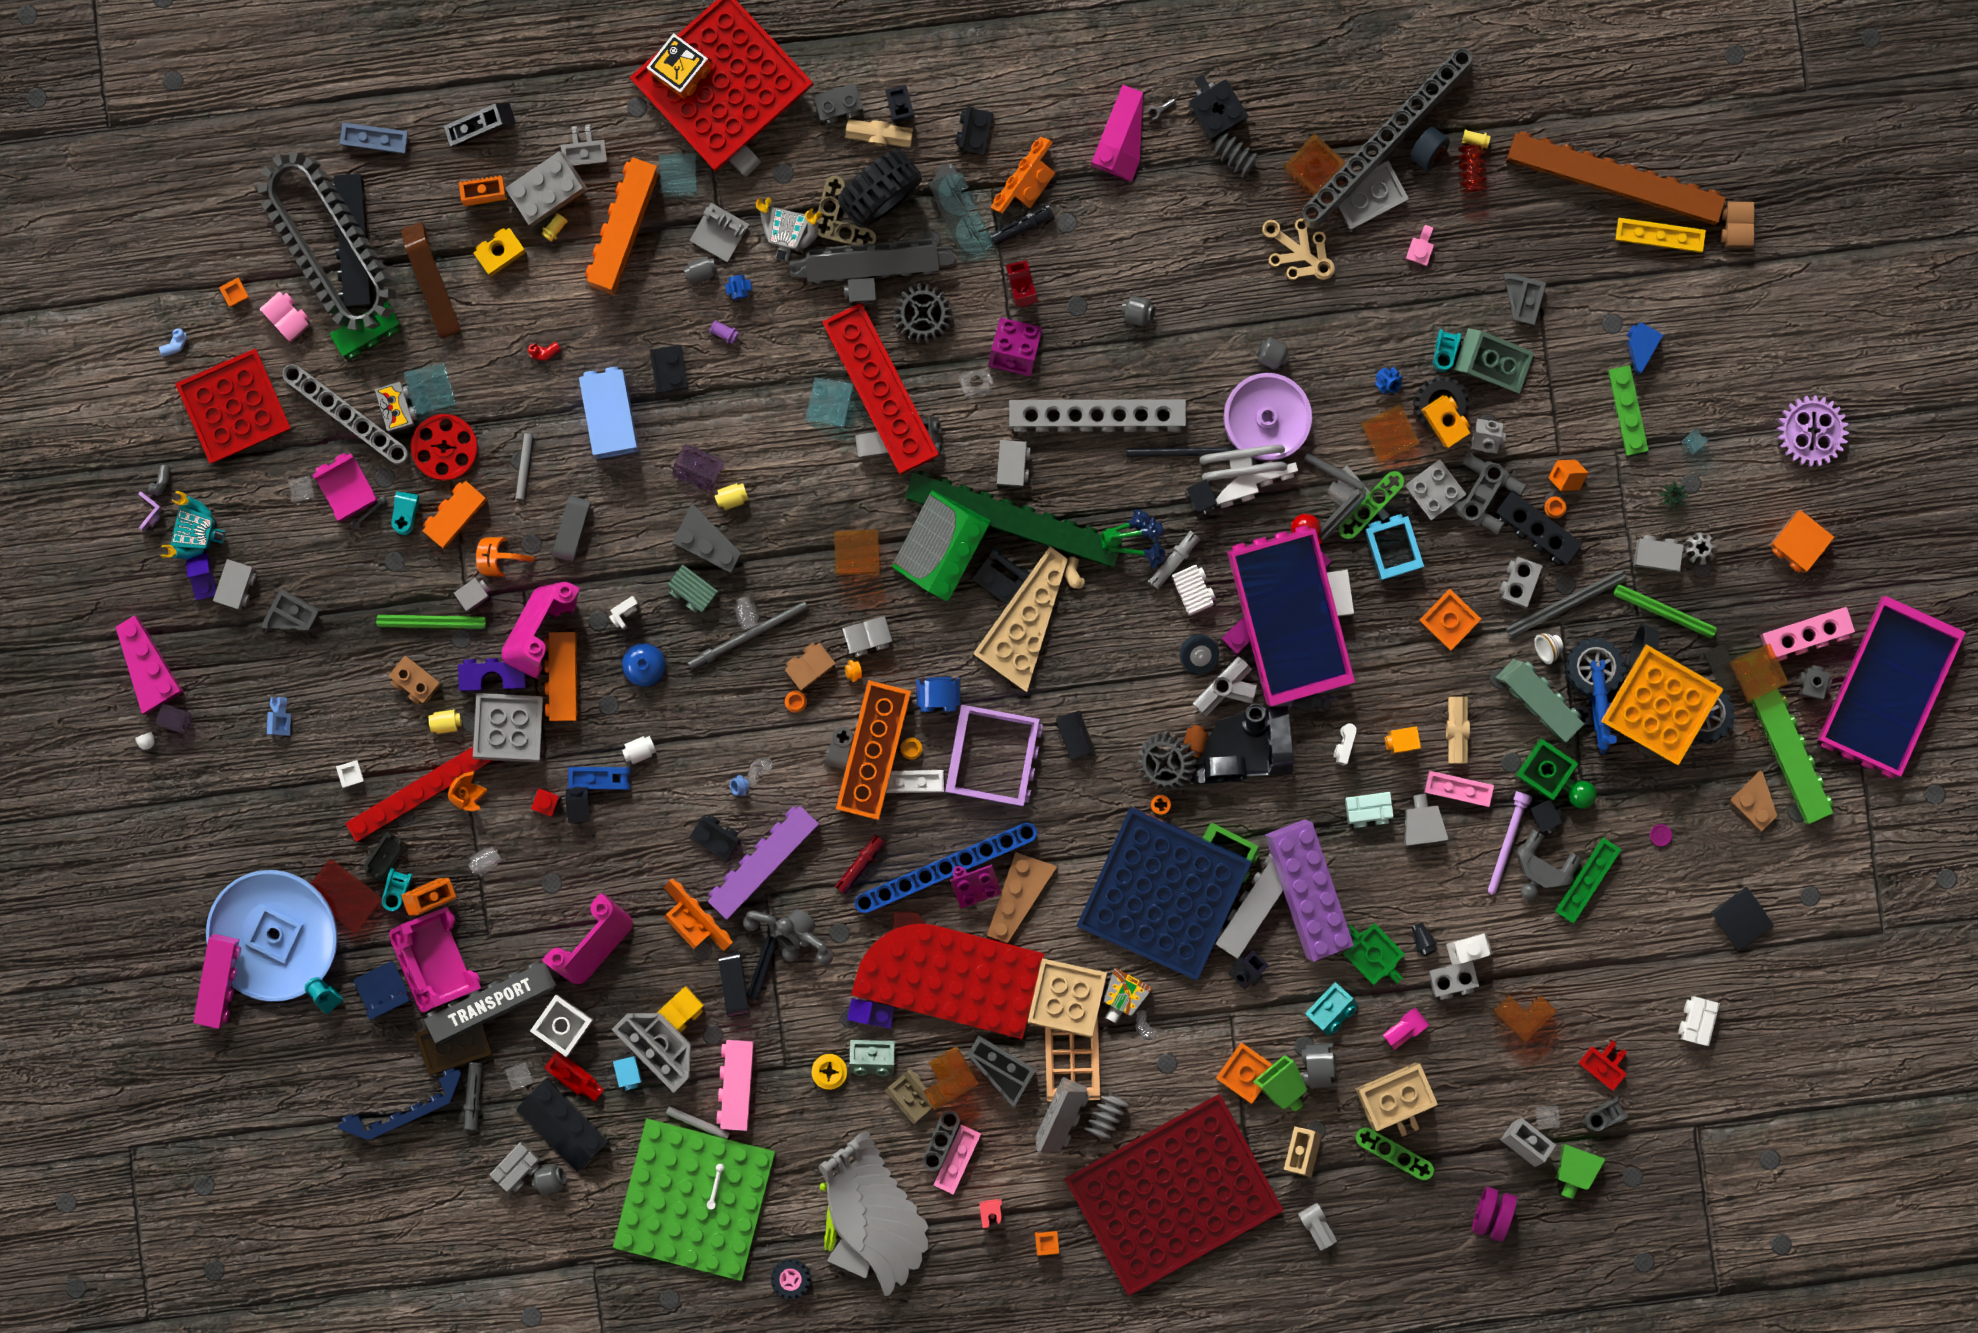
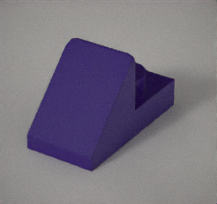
(201, 577)
(870, 1013)

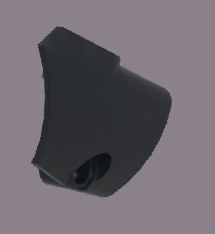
(1247, 747)

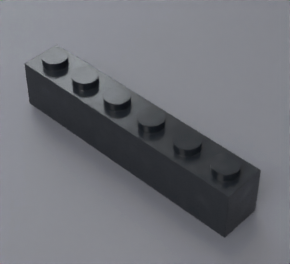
(352, 274)

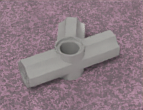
(1236, 689)

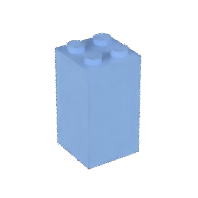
(608, 413)

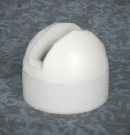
(145, 741)

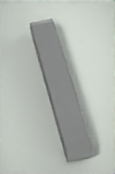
(336, 409)

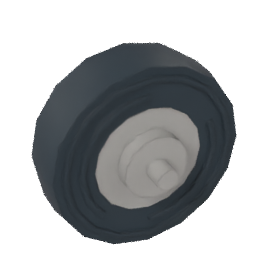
(1199, 654)

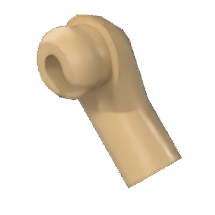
(1072, 575)

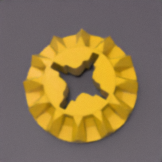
(821, 1078)

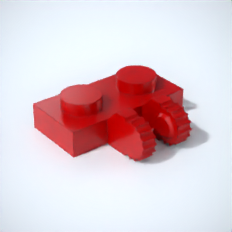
(1602, 1068)

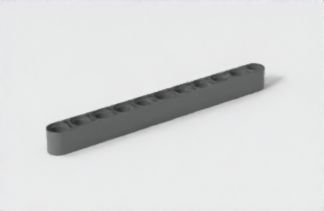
(1383, 147)

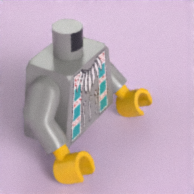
(787, 228)

